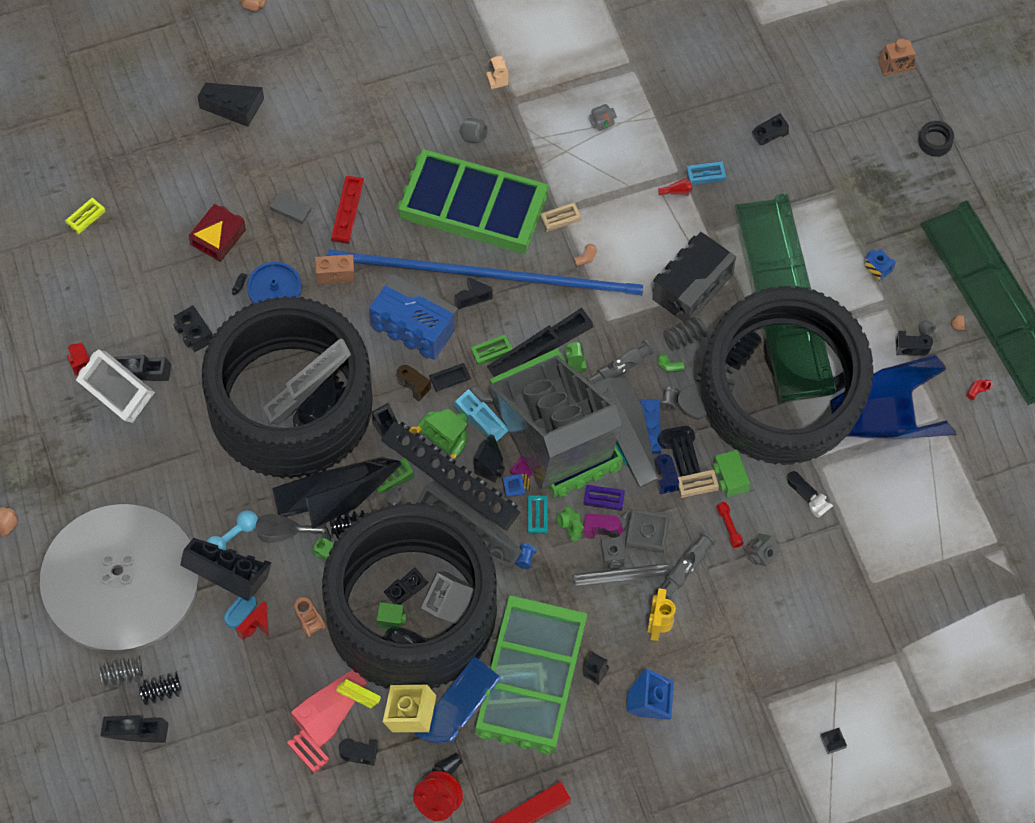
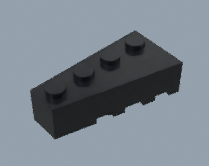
(225, 568)

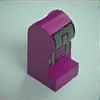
(603, 525)

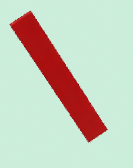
(538, 806)

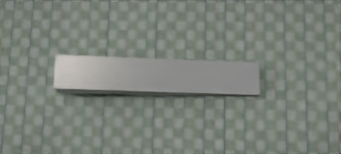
(306, 382)

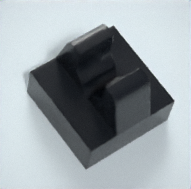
(833, 740)

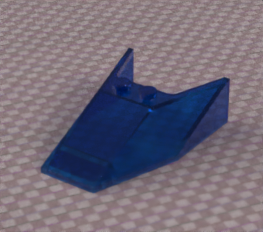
(891, 405)

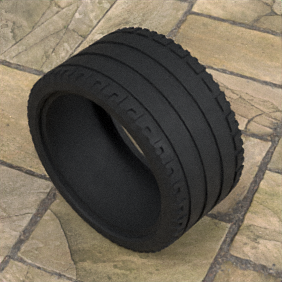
(802, 309)
(273, 327)
(403, 530)

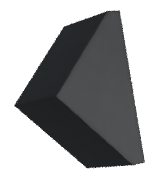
(383, 418)

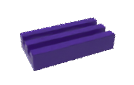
(602, 504)

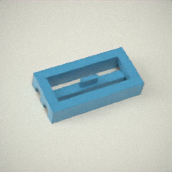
(706, 176)

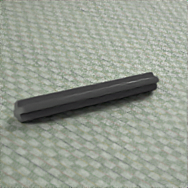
(621, 574)

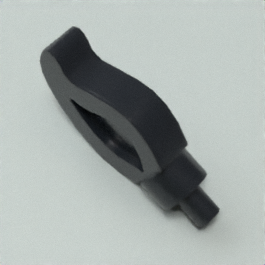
(239, 283)

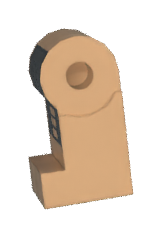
(499, 73)

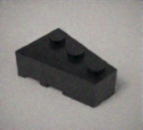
(231, 101)

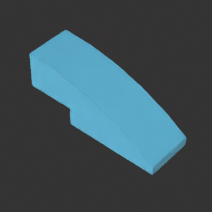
(480, 415)

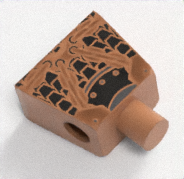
(897, 57)

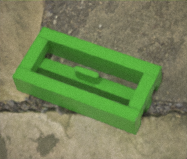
(479, 357)

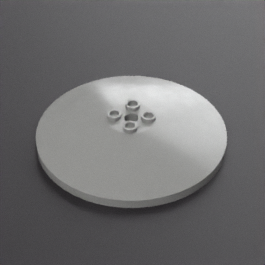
(124, 609)

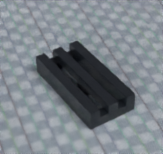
(692, 454)

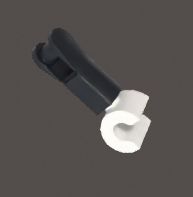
(816, 503)

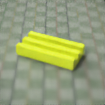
(87, 218)
(358, 693)

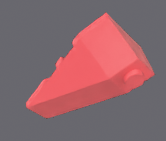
(325, 710)

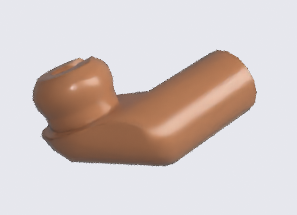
(588, 255)

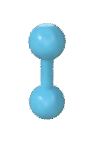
(245, 521)

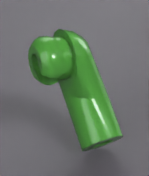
(669, 366)

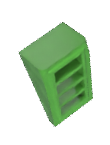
(408, 475)

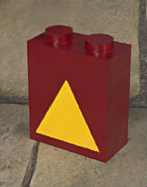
(217, 232)

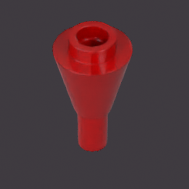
(680, 187)

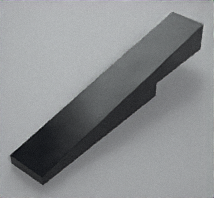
(543, 342)

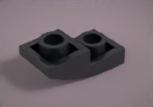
(405, 588)

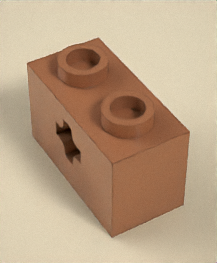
(335, 269)

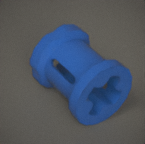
(526, 555)

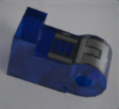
(666, 469)

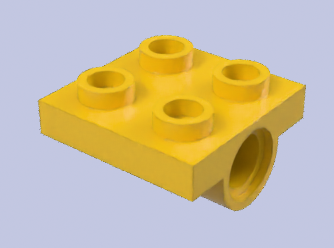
(661, 615)

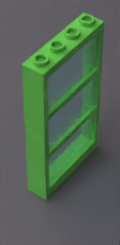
(536, 666)

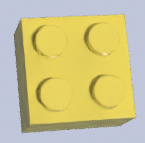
(409, 708)

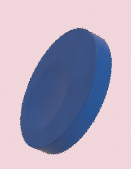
(273, 280)

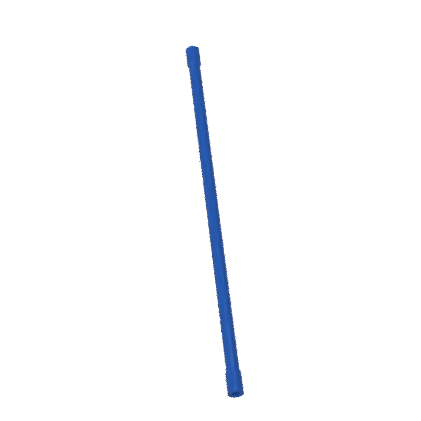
(627, 288)

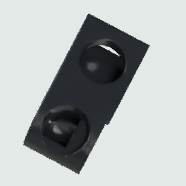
(771, 129)
(913, 345)
(596, 668)
(358, 752)

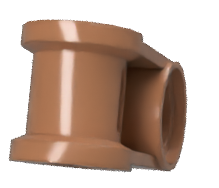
(310, 619)

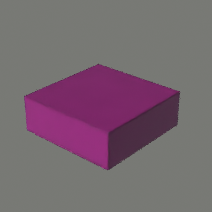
(521, 467)

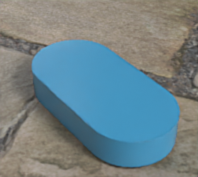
(239, 612)

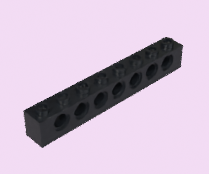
(394, 438)

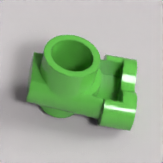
(571, 520)

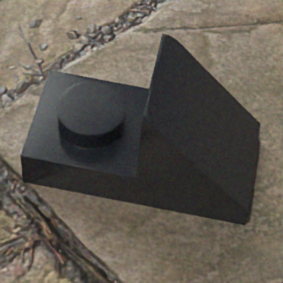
(477, 293)

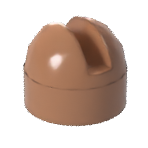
(958, 322)

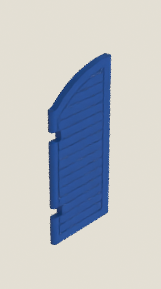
(460, 702)

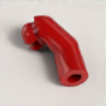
(979, 386)

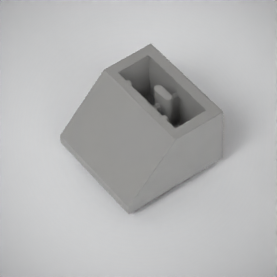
(448, 597)

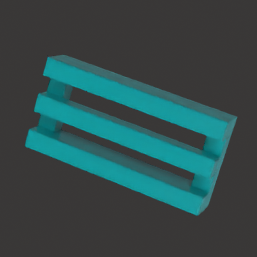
(537, 530)

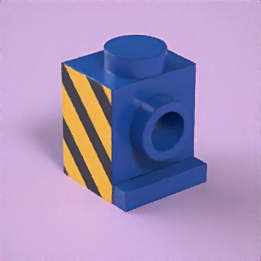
(879, 264)
(516, 485)

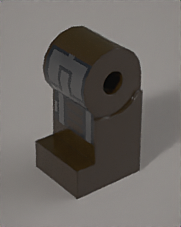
(413, 380)

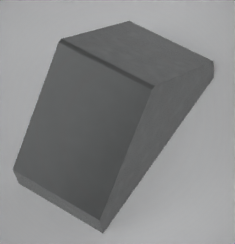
(557, 419)

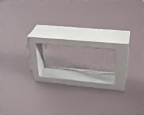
(115, 385)

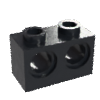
(195, 328)

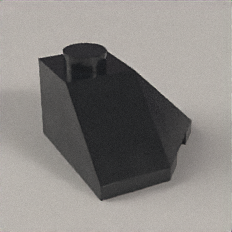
(489, 460)

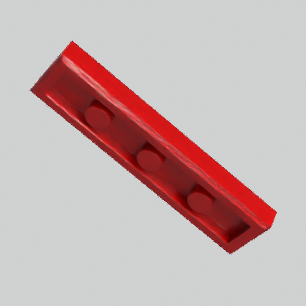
(347, 209)

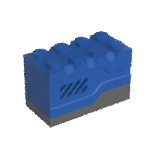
(413, 317)

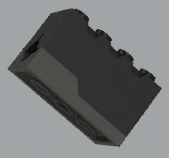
(693, 277)

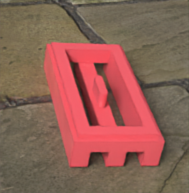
(297, 739)

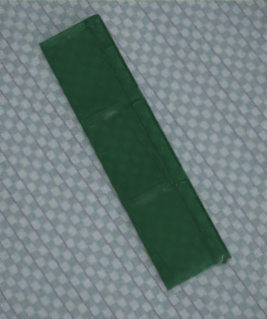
(777, 260)
(988, 290)

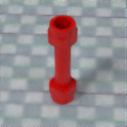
(735, 538)

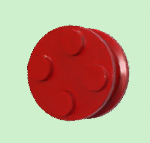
(438, 796)

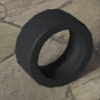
(936, 150)

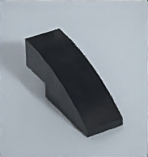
(146, 368)
(135, 729)

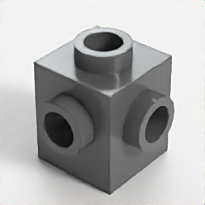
(762, 549)

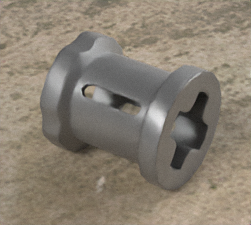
(670, 399)

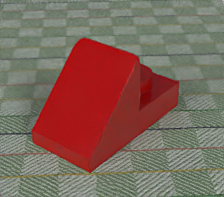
(257, 618)

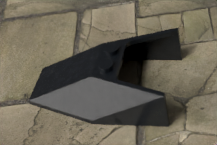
(333, 490)

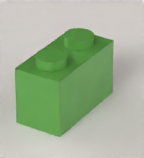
(731, 473)

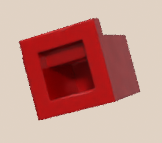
(78, 357)

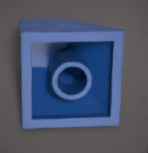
(651, 696)

